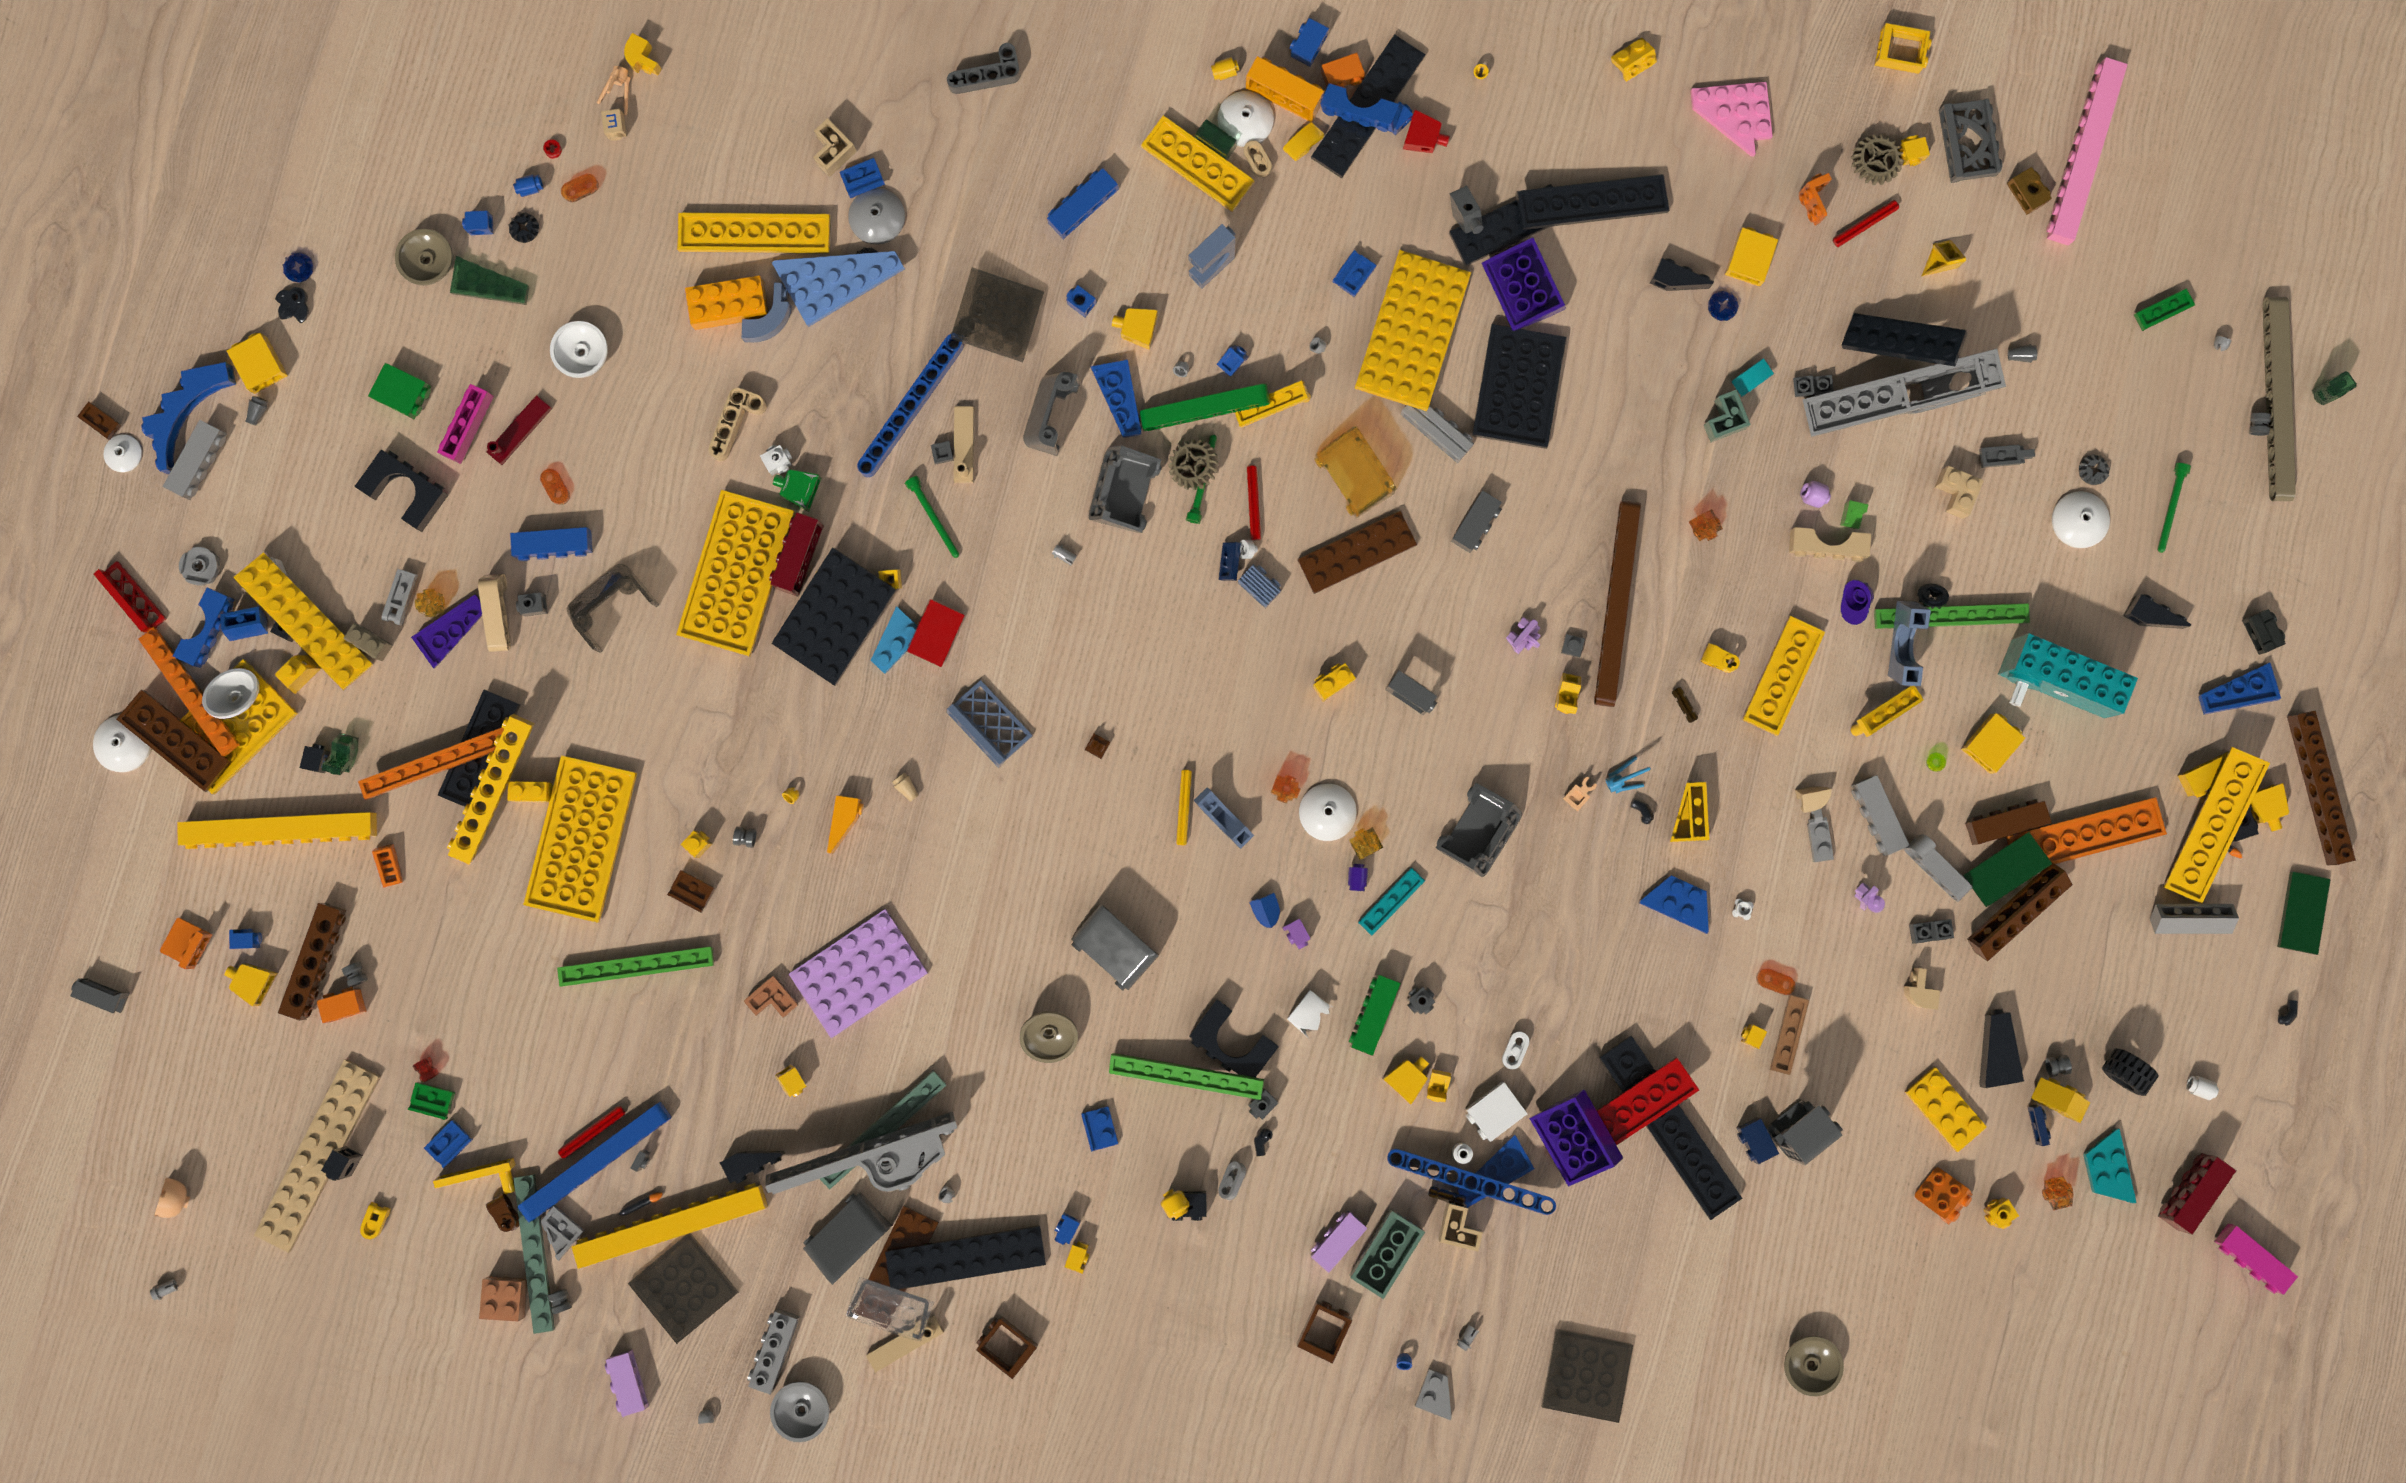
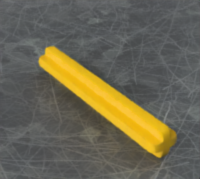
(1183, 812)

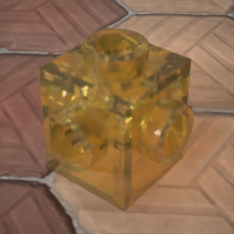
(435, 606)
(1365, 842)

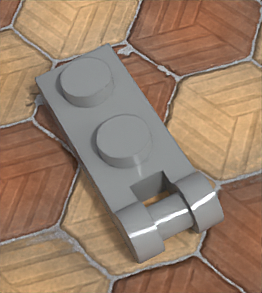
(399, 596)

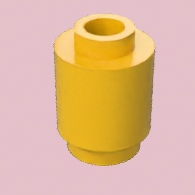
(1225, 69)

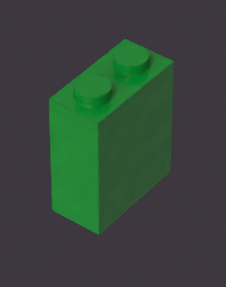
(400, 391)

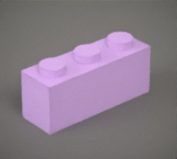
(1338, 1241)
(626, 1383)

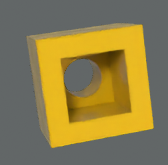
(885, 575)
(1753, 1036)

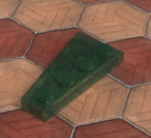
(478, 282)

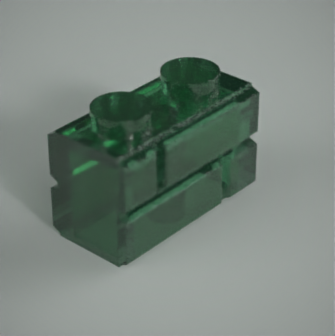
(1216, 139)
(2334, 388)

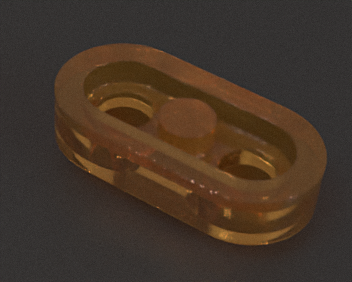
(579, 185)
(555, 486)
(1776, 981)

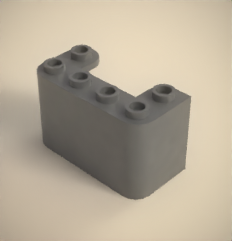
(1804, 1131)

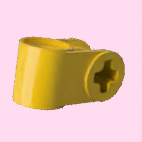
(1717, 657)

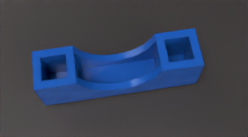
(1381, 115)
(196, 650)

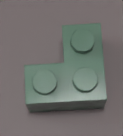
(1731, 418)

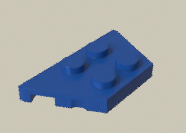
(1680, 902)

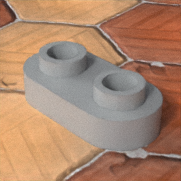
(1232, 1180)

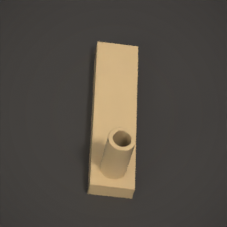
(963, 444)
(902, 1346)

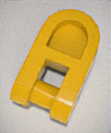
(371, 1227)

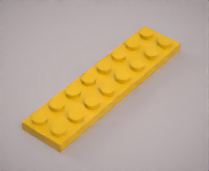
(753, 232)
(302, 621)
(2216, 825)

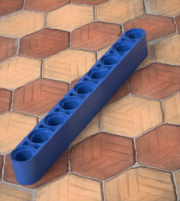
(909, 415)
(594, 1162)
(1481, 1181)

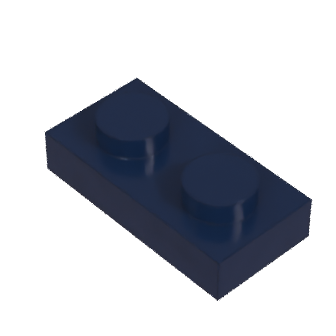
(2038, 1118)

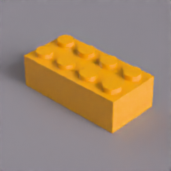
(1284, 88)
(726, 302)

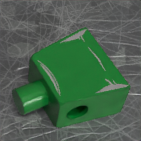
(798, 487)

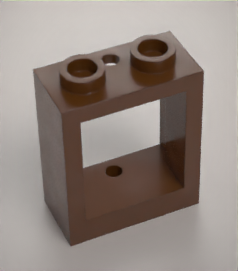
(1316, 1349)
(1009, 1371)

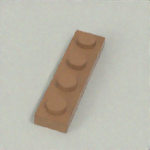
(1789, 1034)

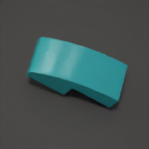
(1752, 377)

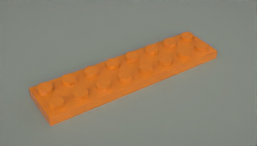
(2098, 831)

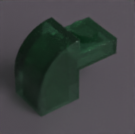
(343, 754)

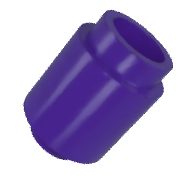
(1357, 877)

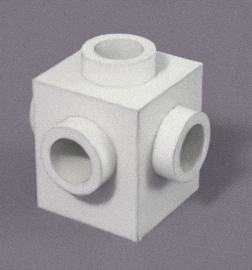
(770, 459)

